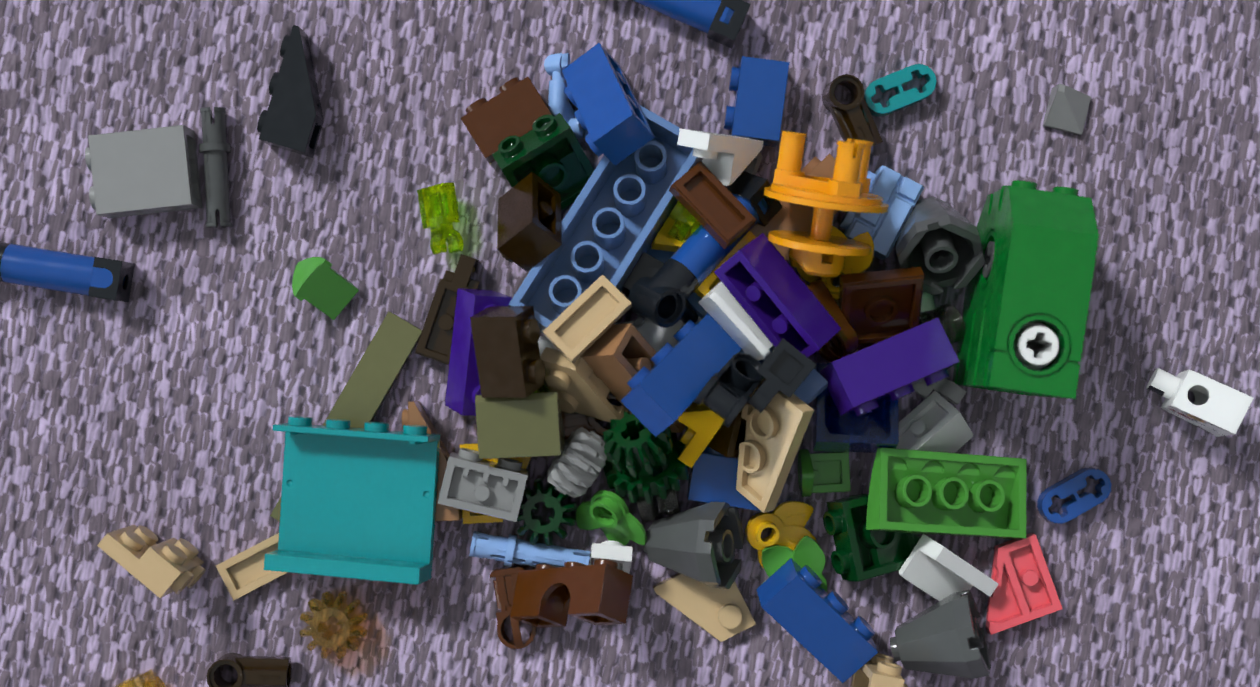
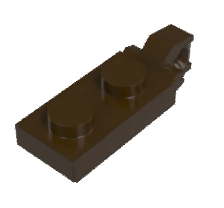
(438, 327)

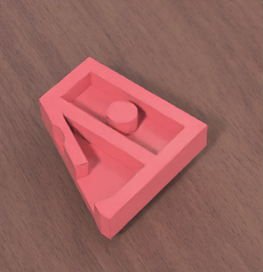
(1023, 587)

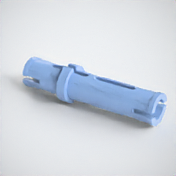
(522, 552)

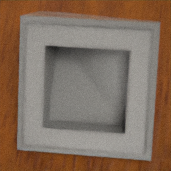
(1066, 110)

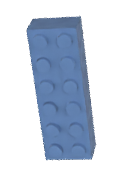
(609, 223)

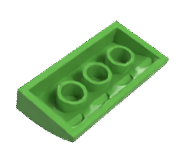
(947, 494)

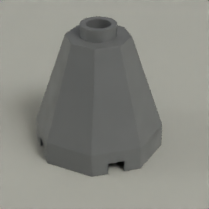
(940, 244)
(699, 543)
(944, 639)

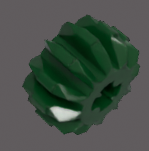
(634, 447)
(536, 522)

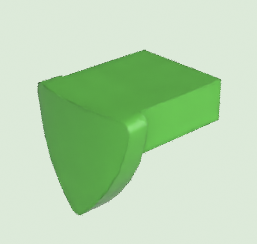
(322, 286)
(823, 472)

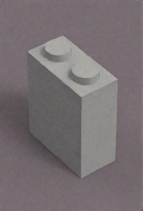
(143, 172)

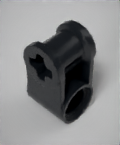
(731, 387)

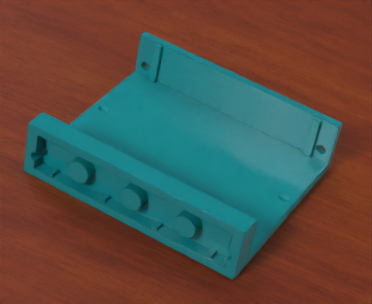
(357, 501)

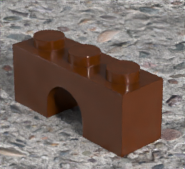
(587, 592)

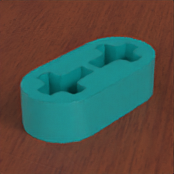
(895, 82)

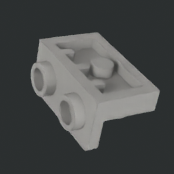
(483, 485)

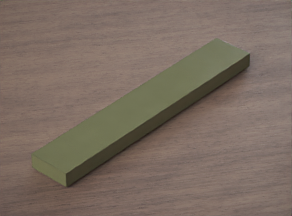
(374, 375)

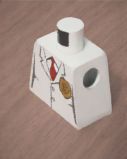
(1216, 406)

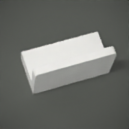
(735, 321)
(934, 427)
(942, 571)

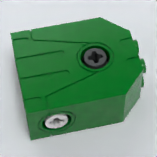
(1031, 295)

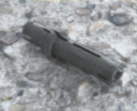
(215, 166)

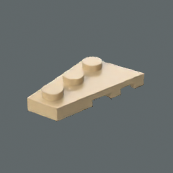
(770, 448)

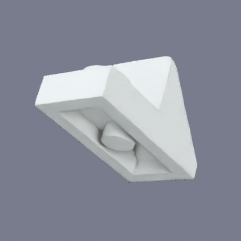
(721, 153)

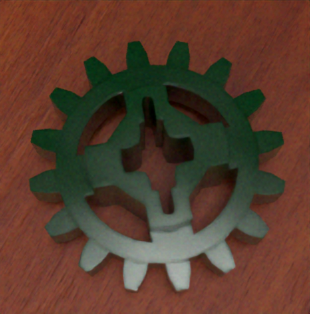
(646, 484)

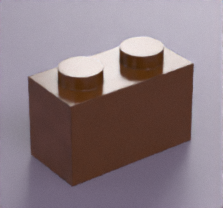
(504, 115)

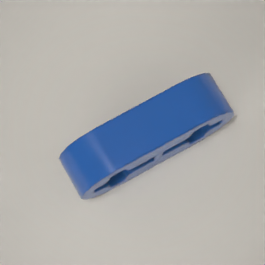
(1078, 503)

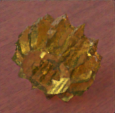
(323, 611)

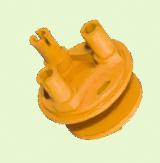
(848, 190)

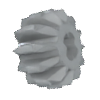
(578, 464)

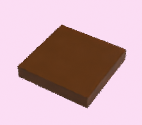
(881, 302)

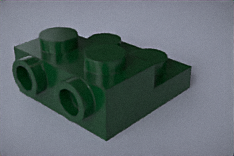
(550, 153)
(859, 551)

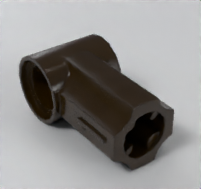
(854, 118)
(252, 671)

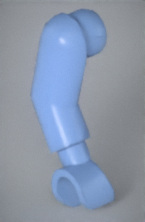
(557, 98)

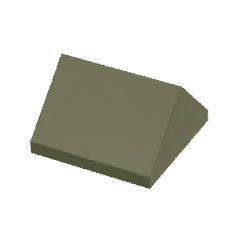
(519, 426)

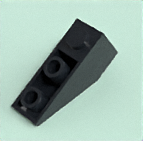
(295, 106)

